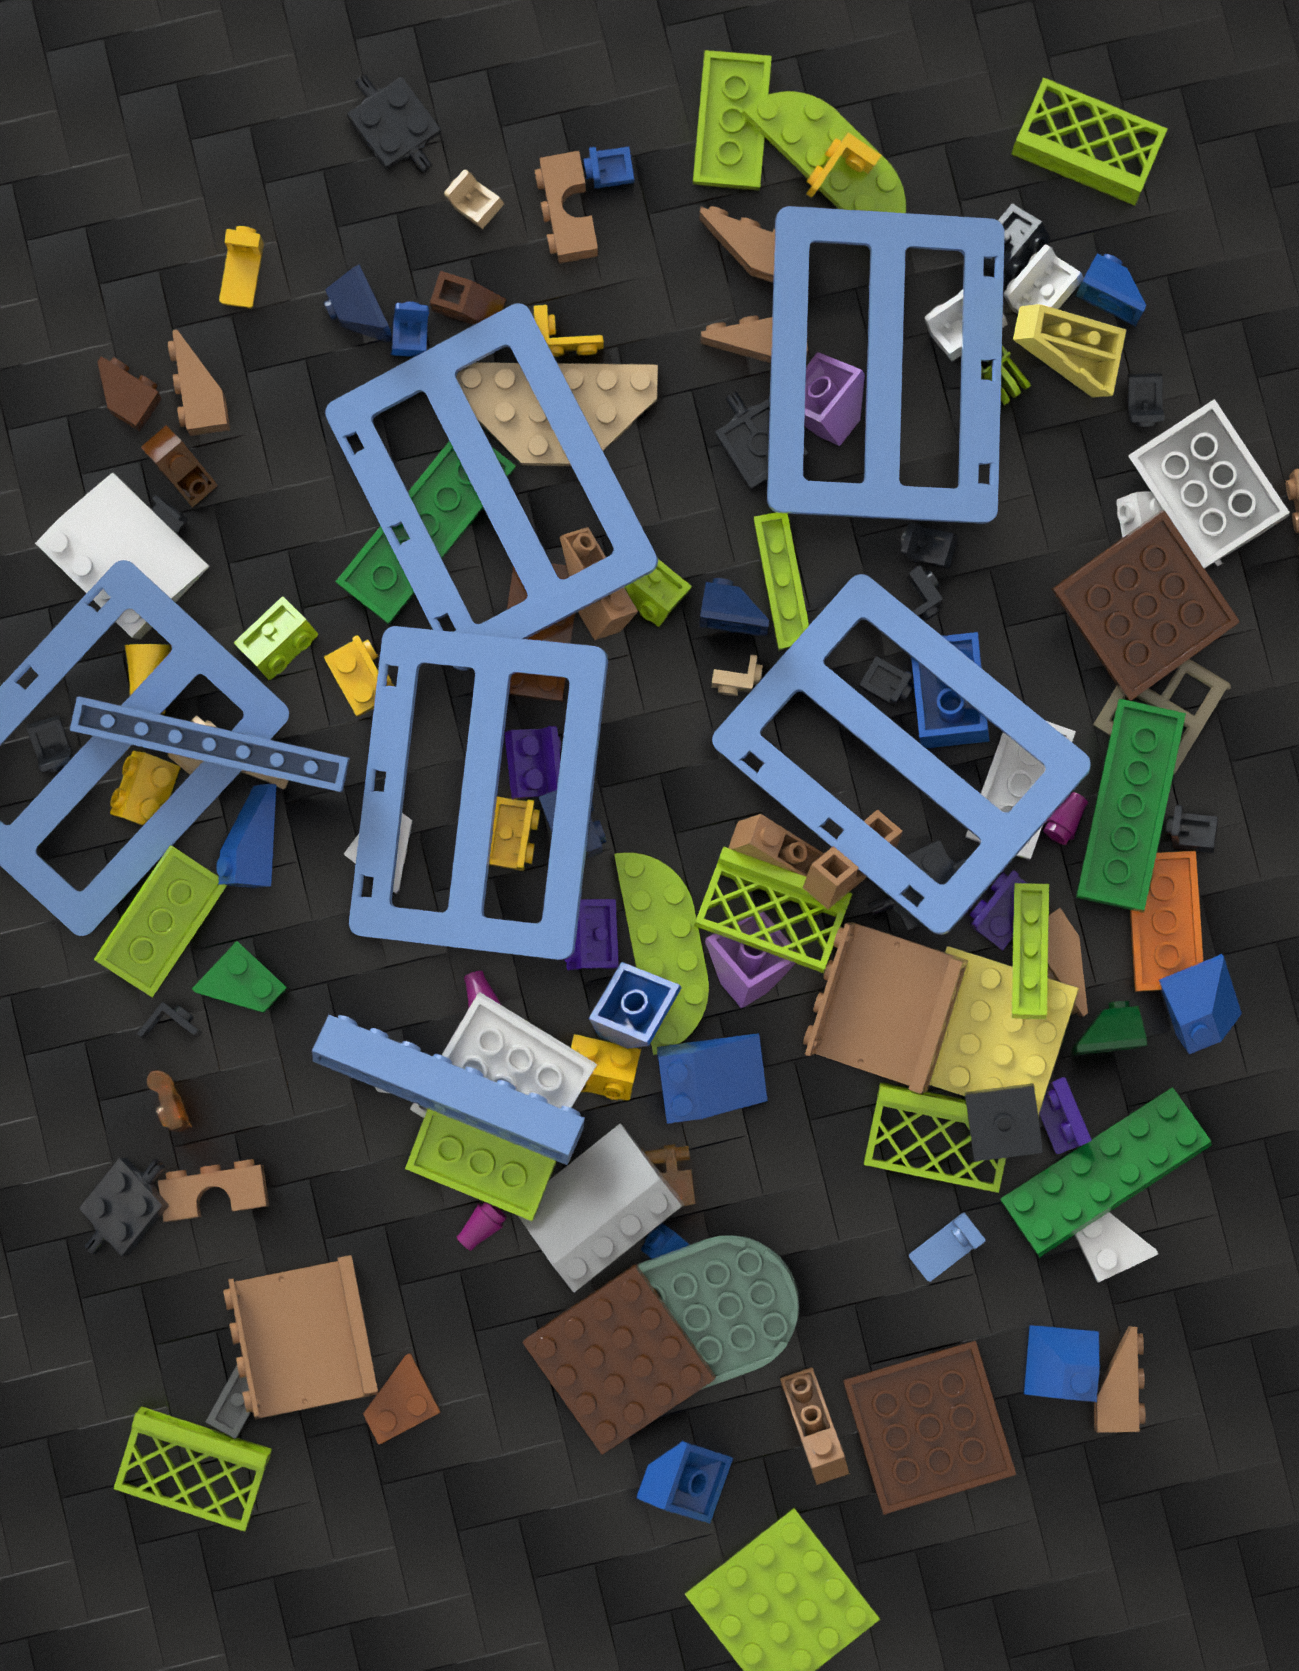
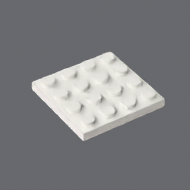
(516, 1052)

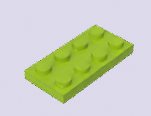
(727, 143)
(160, 921)
(480, 1164)

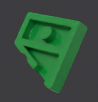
(241, 981)

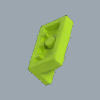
(657, 593)
(276, 638)

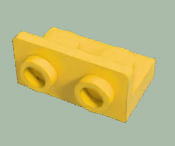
(356, 673)

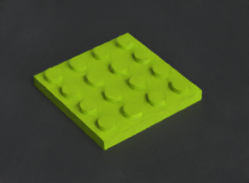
(782, 1601)

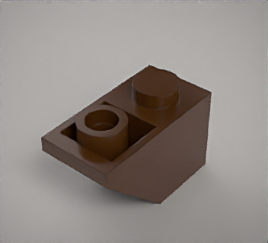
(464, 299)
(126, 396)
(179, 466)

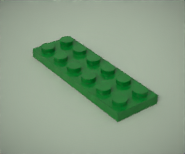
(447, 509)
(1131, 805)
(1106, 1172)

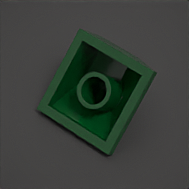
(1113, 1030)

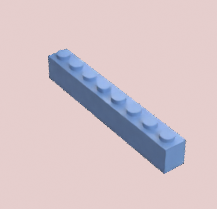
(209, 744)
(448, 1088)

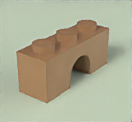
(571, 236)
(835, 874)
(243, 1184)

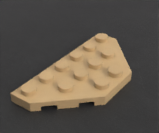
(508, 409)

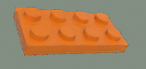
(1169, 930)

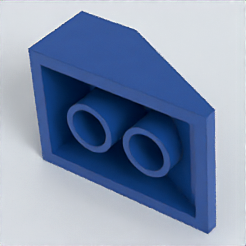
(943, 714)
(711, 1077)

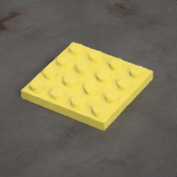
(990, 1047)

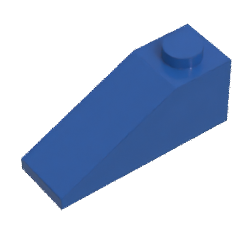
(249, 846)

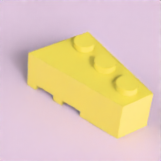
(1073, 346)

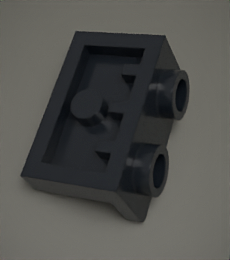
(1022, 239)

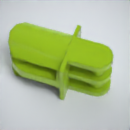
(1006, 379)

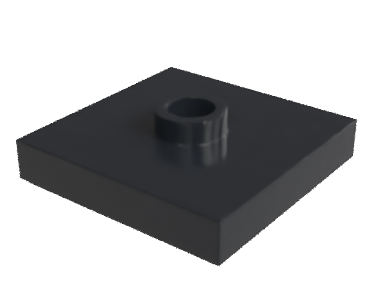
(1003, 1122)

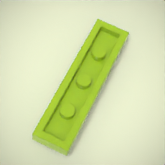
(781, 577)
(1030, 951)

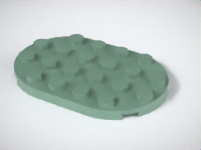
(729, 1300)

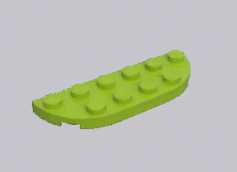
(804, 130)
(665, 939)

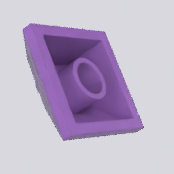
(832, 398)
(746, 970)

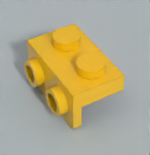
(143, 788)
(512, 833)
(614, 1067)

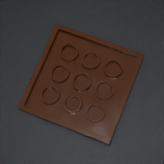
(1145, 605)
(619, 1359)
(929, 1427)

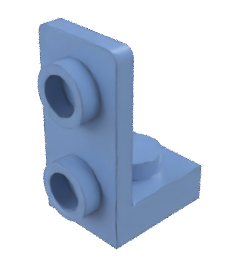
(946, 1247)

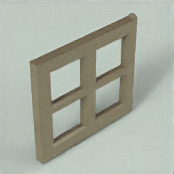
(1193, 723)

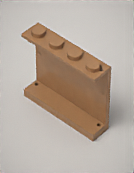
(885, 1005)
(301, 1338)

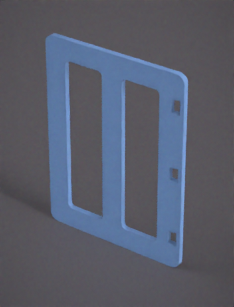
(435, 374)
(979, 438)
(191, 654)
(494, 663)
(1000, 832)

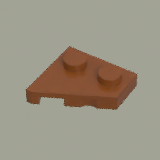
(401, 1402)

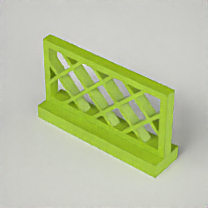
(1073, 162)
(775, 882)
(935, 1106)
(198, 1439)

